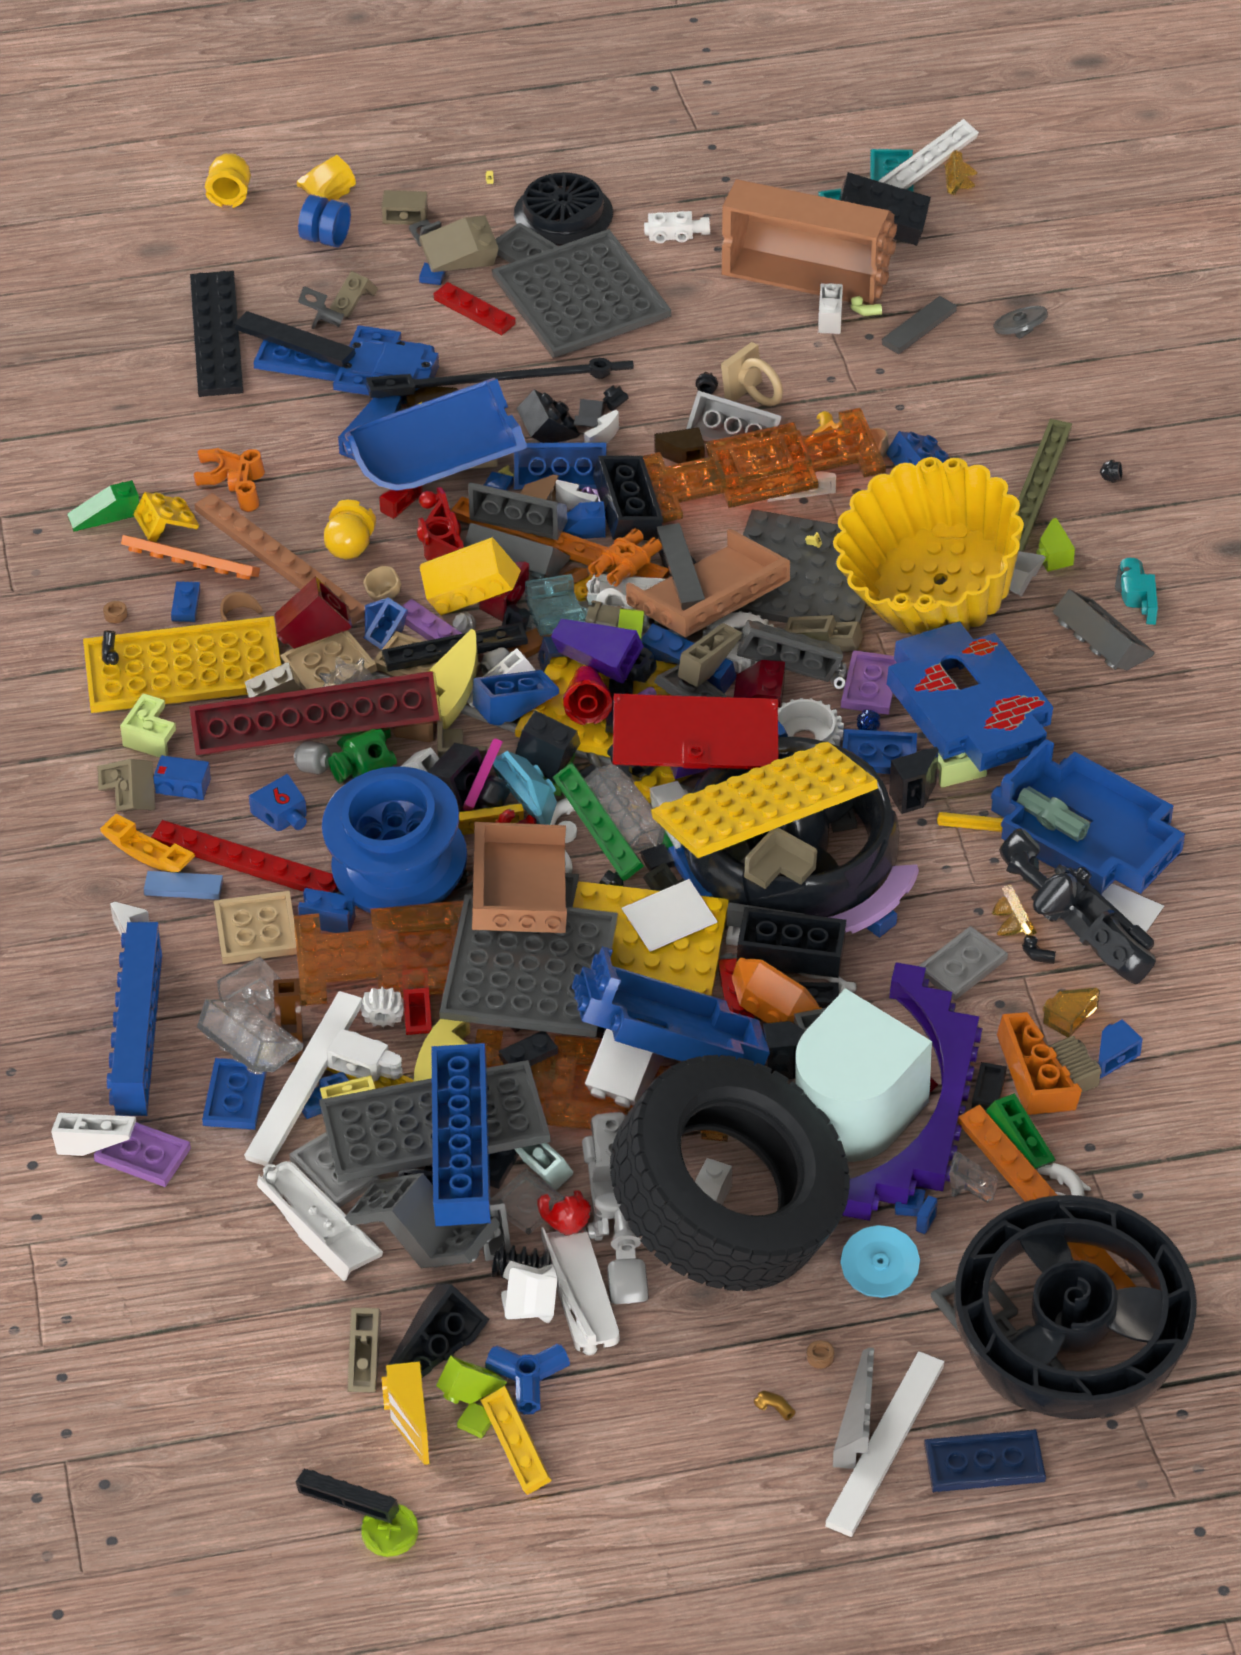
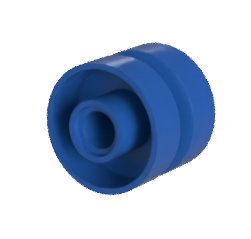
(324, 221)

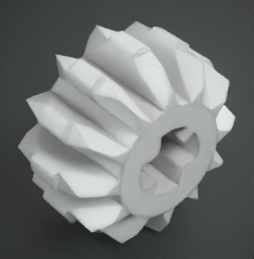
(382, 1007)

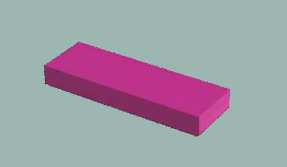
(482, 775)

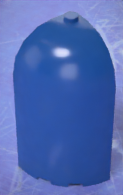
(436, 437)

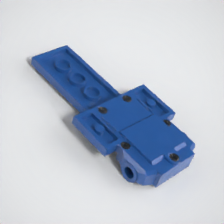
(377, 354)

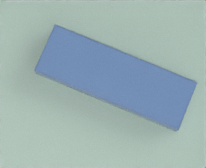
(183, 885)

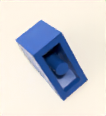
(586, 520)
(1118, 1046)

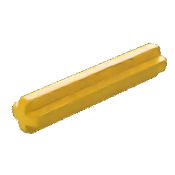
(969, 821)

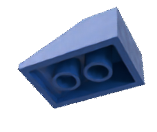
(511, 695)

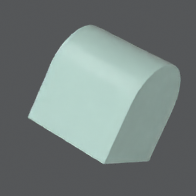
(864, 1073)

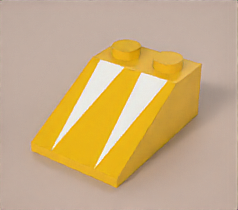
(405, 1401)

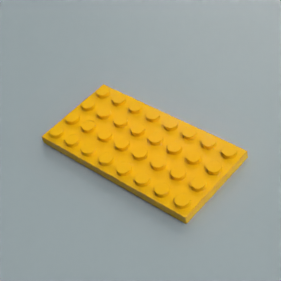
(181, 663)
(763, 799)

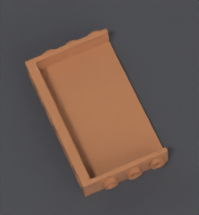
(727, 581)
(519, 877)

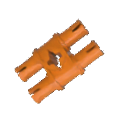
(625, 557)

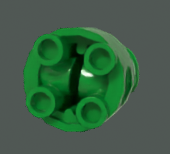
(356, 757)

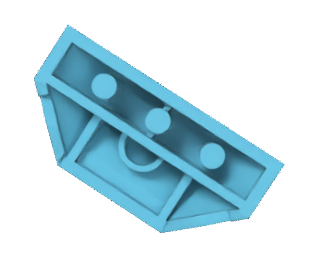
(527, 785)

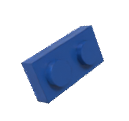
(185, 601)

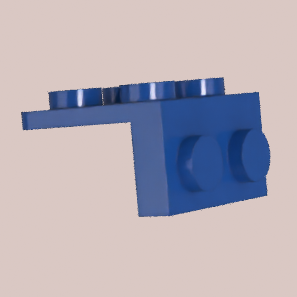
(913, 448)

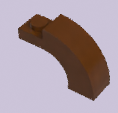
(289, 1009)

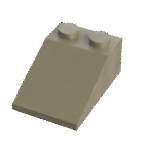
(460, 245)

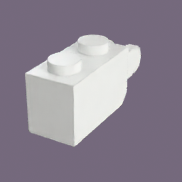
(363, 1056)

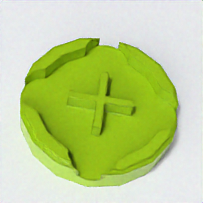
(392, 1538)

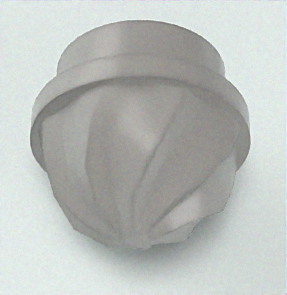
(464, 622)

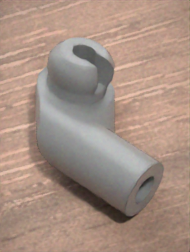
(839, 676)

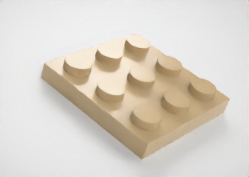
(321, 658)
(255, 927)

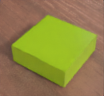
(474, 1420)

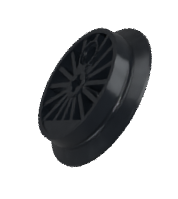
(581, 208)

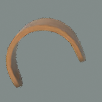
(236, 600)

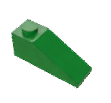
(108, 506)
(1019, 1128)

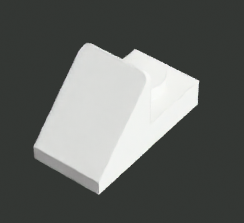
(124, 913)

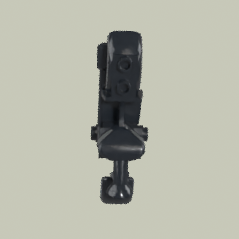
(1083, 908)

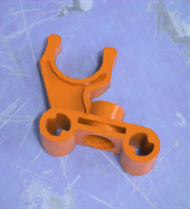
(239, 472)

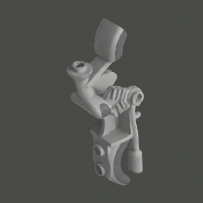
(626, 1274)

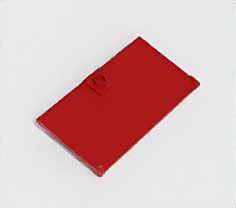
(694, 731)

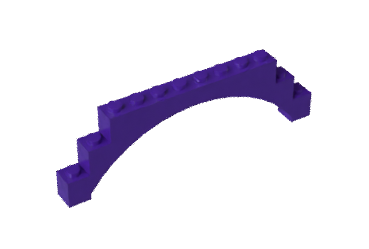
(928, 1156)

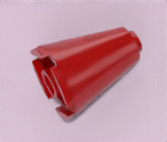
(587, 697)

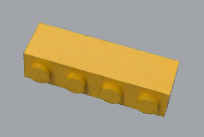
(468, 576)

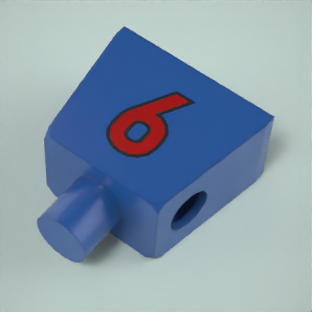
(279, 804)

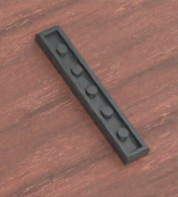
(680, 565)

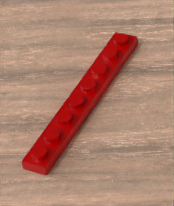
(245, 858)

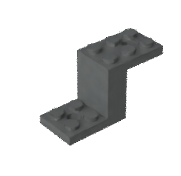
(408, 1212)

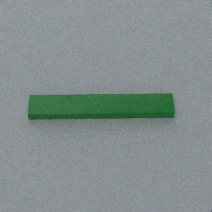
(598, 821)

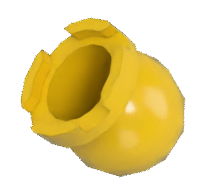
(228, 180)
(348, 529)

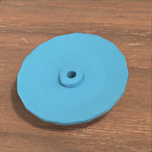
(880, 1261)

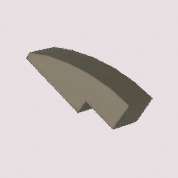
(825, 628)

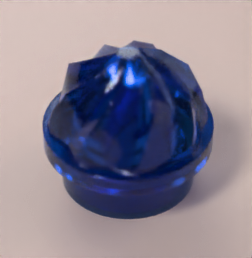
(868, 720)

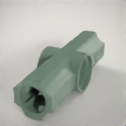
(1053, 814)

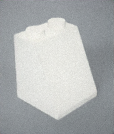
(621, 1071)

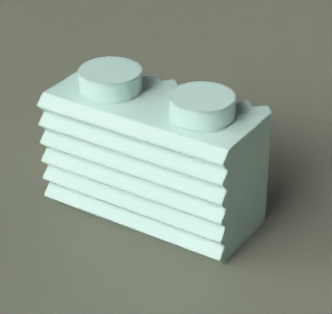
(546, 1164)

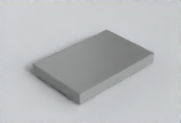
(963, 962)
(317, 1164)

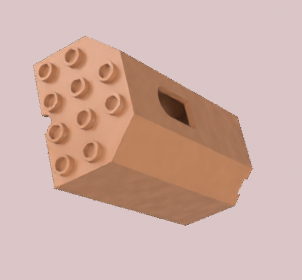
(806, 241)

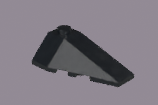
(440, 1329)

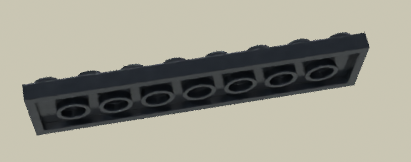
(215, 335)

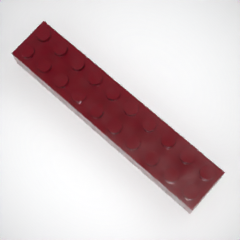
(315, 714)

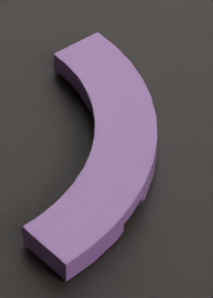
(883, 901)

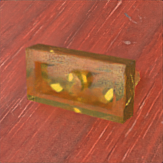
(957, 173)
(1019, 920)

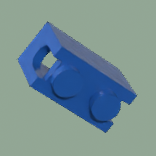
(334, 909)

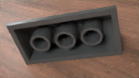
(516, 511)
(542, 558)
(1101, 631)
(798, 651)

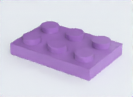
(867, 682)
(146, 1155)

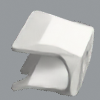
(529, 1292)

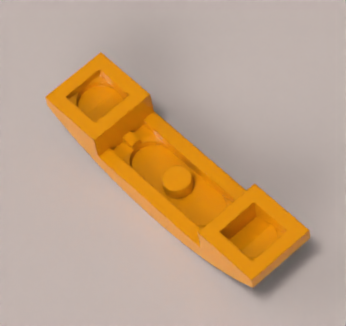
(144, 848)

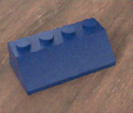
(569, 461)

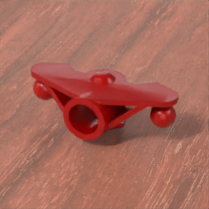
(441, 529)

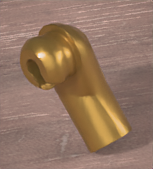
(775, 1400)

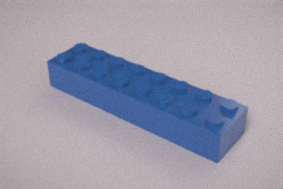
(135, 1019)
(460, 1135)

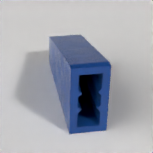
(374, 409)

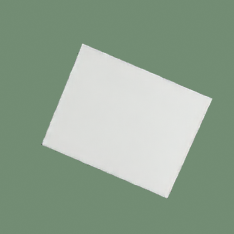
(1133, 906)
(669, 915)

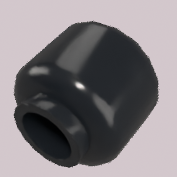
(493, 793)

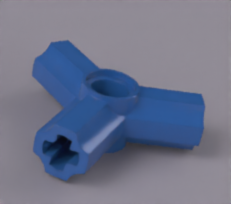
(516, 1368)

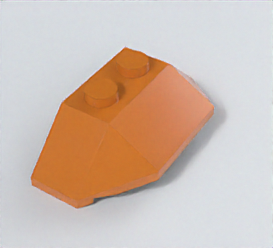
(769, 992)

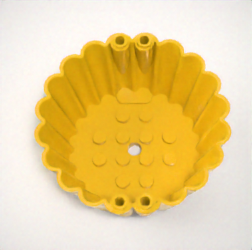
(928, 527)

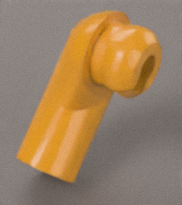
(581, 589)

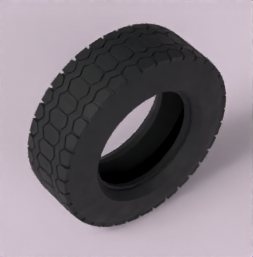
(687, 1223)

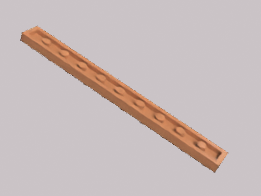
(269, 549)

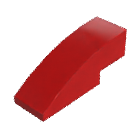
(417, 1011)

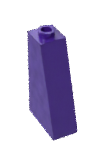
(603, 647)

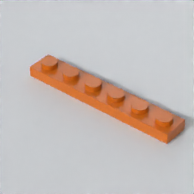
(199, 560)

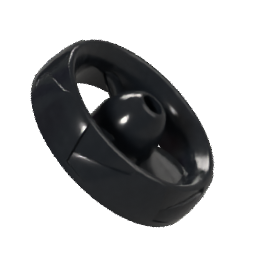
(830, 887)
(1076, 1306)

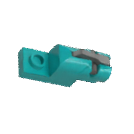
(1137, 588)

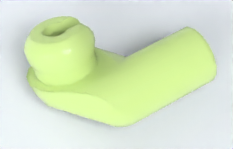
(865, 310)

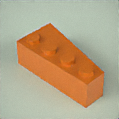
(1034, 1068)

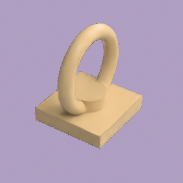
(743, 373)

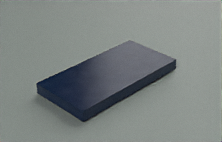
(984, 1460)

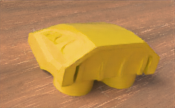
(329, 179)

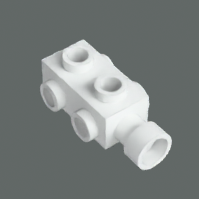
(673, 224)

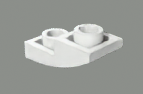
(606, 429)
(569, 494)

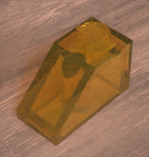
(1070, 1009)

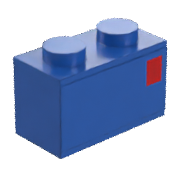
(182, 777)

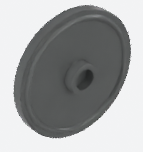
(1020, 321)

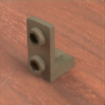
(351, 292)

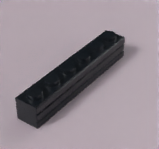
(347, 1495)

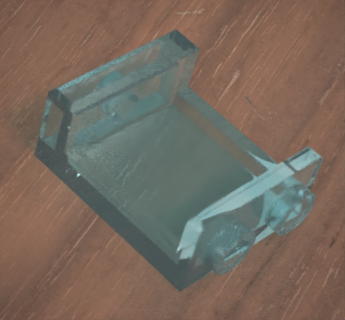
(552, 600)

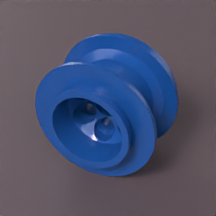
(395, 838)

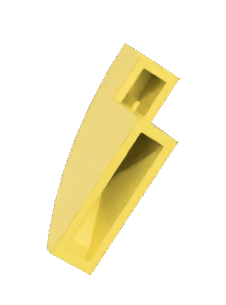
(455, 677)
(442, 1034)

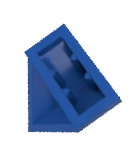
(383, 620)

